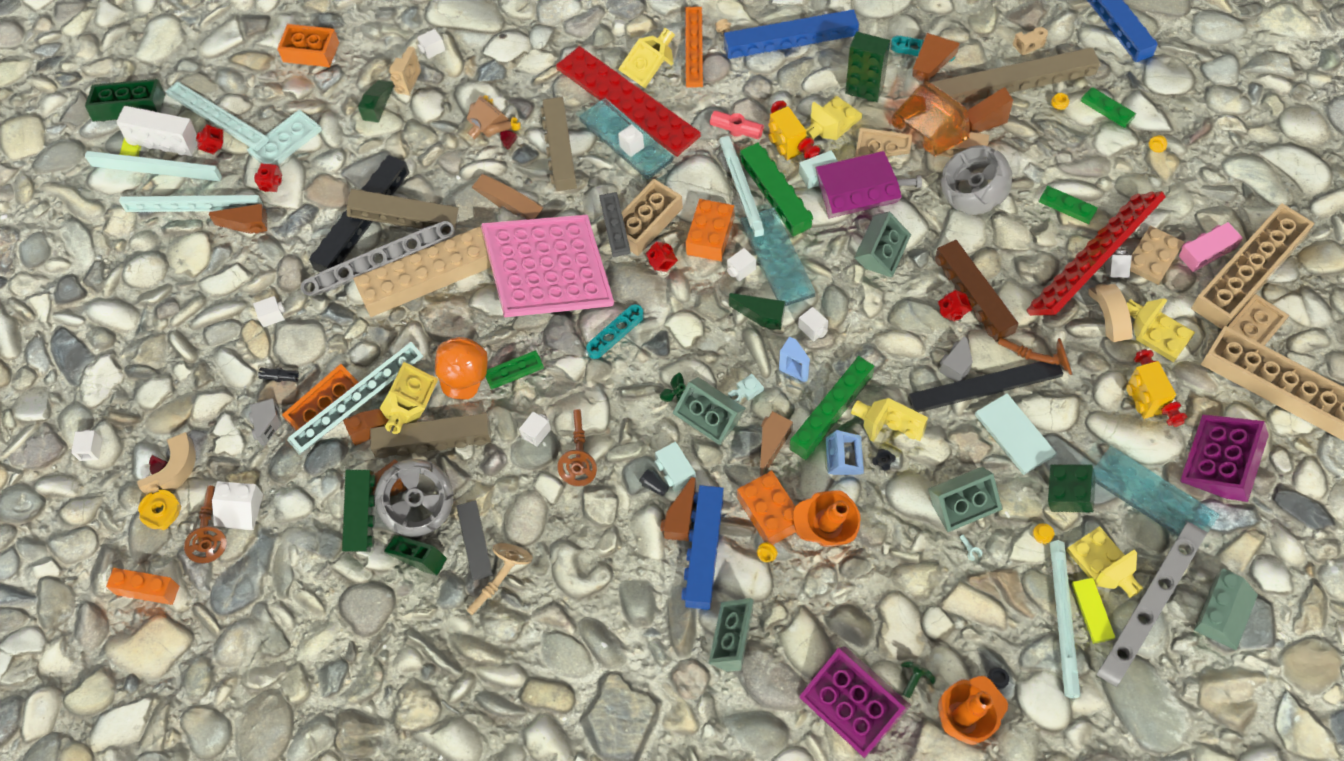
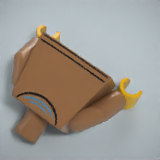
(488, 119)

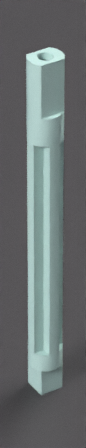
(742, 186)
(1064, 618)

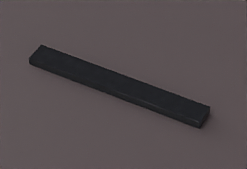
(984, 385)

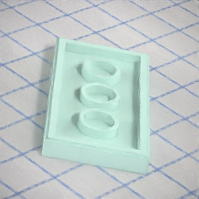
(286, 138)
(1015, 434)

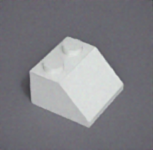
(236, 505)

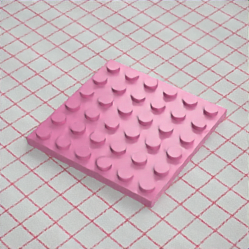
(546, 265)

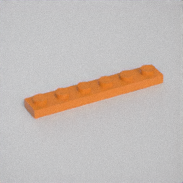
(694, 47)

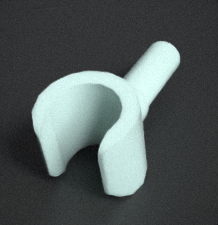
(970, 548)

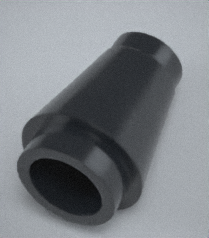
(653, 482)

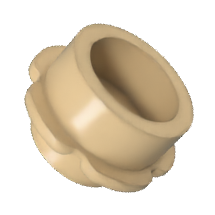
(723, 26)

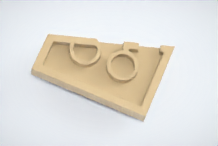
(875, 141)

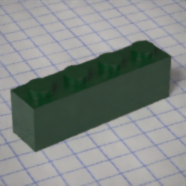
(358, 511)

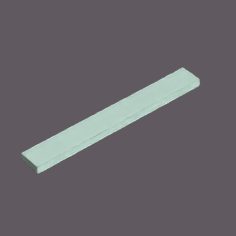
(217, 116)
(153, 166)
(187, 203)

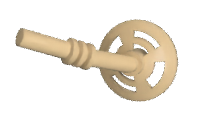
(511, 559)

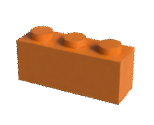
(142, 586)

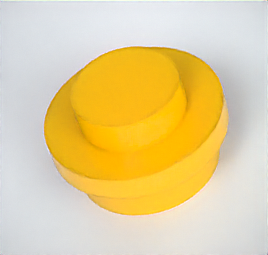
(1060, 101)
(1158, 143)
(1043, 533)
(767, 552)

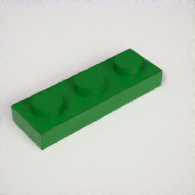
(1108, 107)
(1068, 204)
(514, 369)

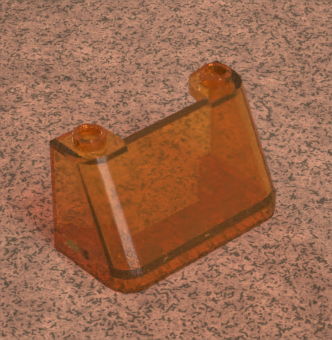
(935, 117)

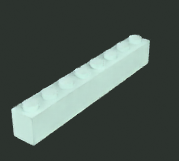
(353, 399)

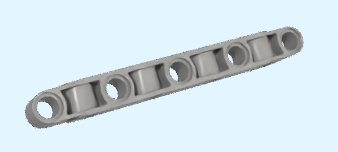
(331, 278)
(1151, 604)

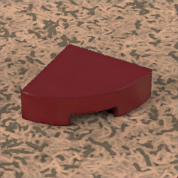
(508, 138)
(156, 464)

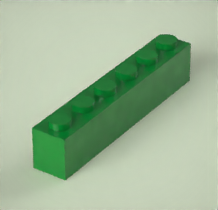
(776, 189)
(831, 408)

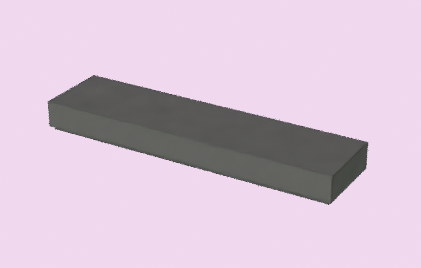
(614, 224)
(474, 540)

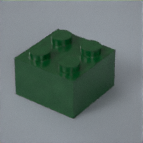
(1071, 488)

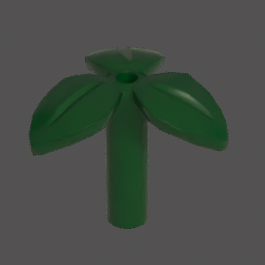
(678, 386)
(918, 671)

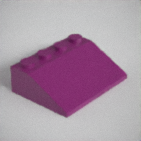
(858, 184)
(1226, 456)
(854, 701)

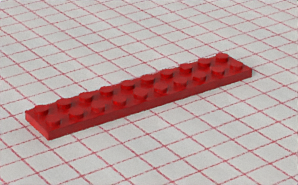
(638, 106)
(1095, 254)

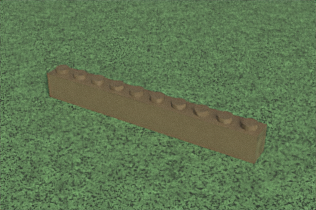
(1021, 75)

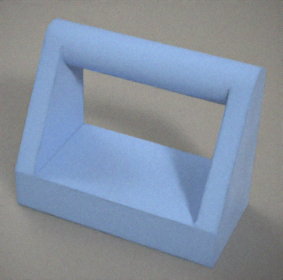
(790, 357)
(836, 455)

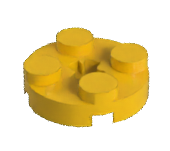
(166, 517)

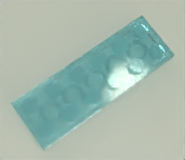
(608, 121)
(779, 259)
(1151, 493)

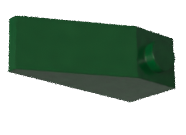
(375, 100)
(763, 311)
(417, 554)

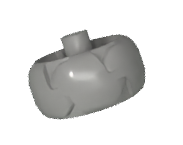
(983, 195)
(409, 472)

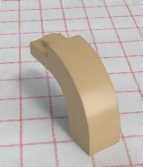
(1115, 311)
(177, 469)

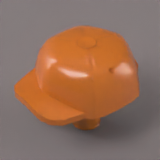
(460, 367)
(827, 519)
(972, 710)

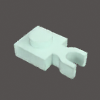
(747, 388)

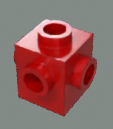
(210, 139)
(268, 177)
(661, 256)
(954, 305)

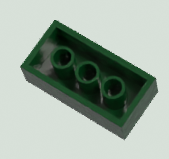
(867, 66)
(108, 99)

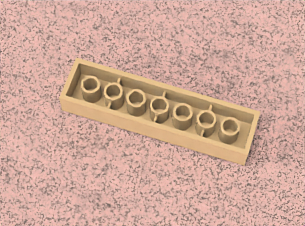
(1252, 266)
(423, 272)
(1278, 380)

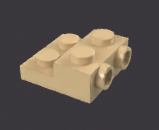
(405, 71)

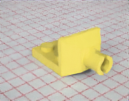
(647, 57)
(832, 119)
(1158, 329)
(407, 397)
(892, 414)
(1106, 562)

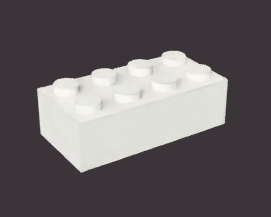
(157, 131)

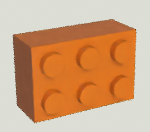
(308, 45)
(710, 230)
(768, 507)

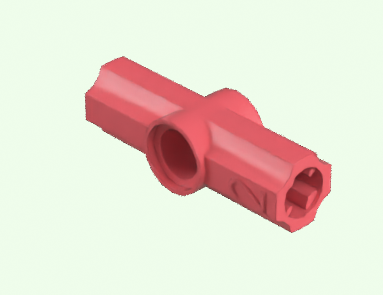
(736, 124)

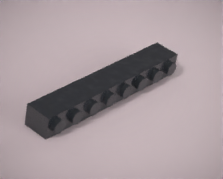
(349, 230)

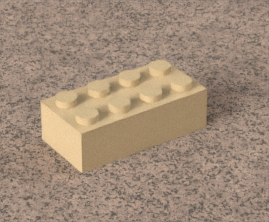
(650, 214)

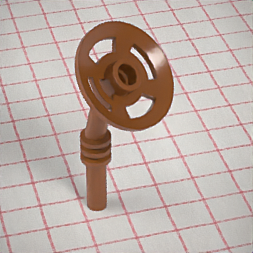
(1058, 358)
(581, 458)
(203, 537)

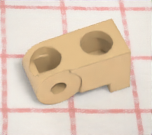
(1031, 41)

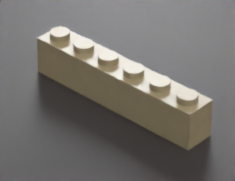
(559, 144)
(400, 210)
(431, 435)

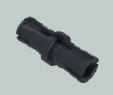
(278, 374)

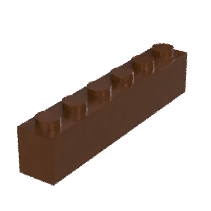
(982, 297)

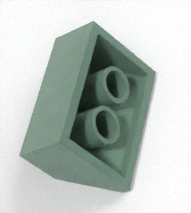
(883, 244)
(708, 410)
(965, 498)
(1226, 609)
(731, 634)

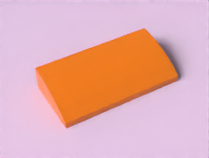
(320, 397)

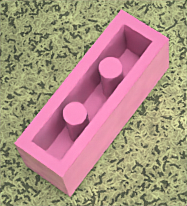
(1210, 246)

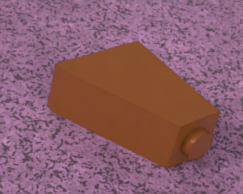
(933, 56)
(990, 112)

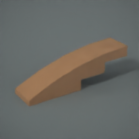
(507, 197)

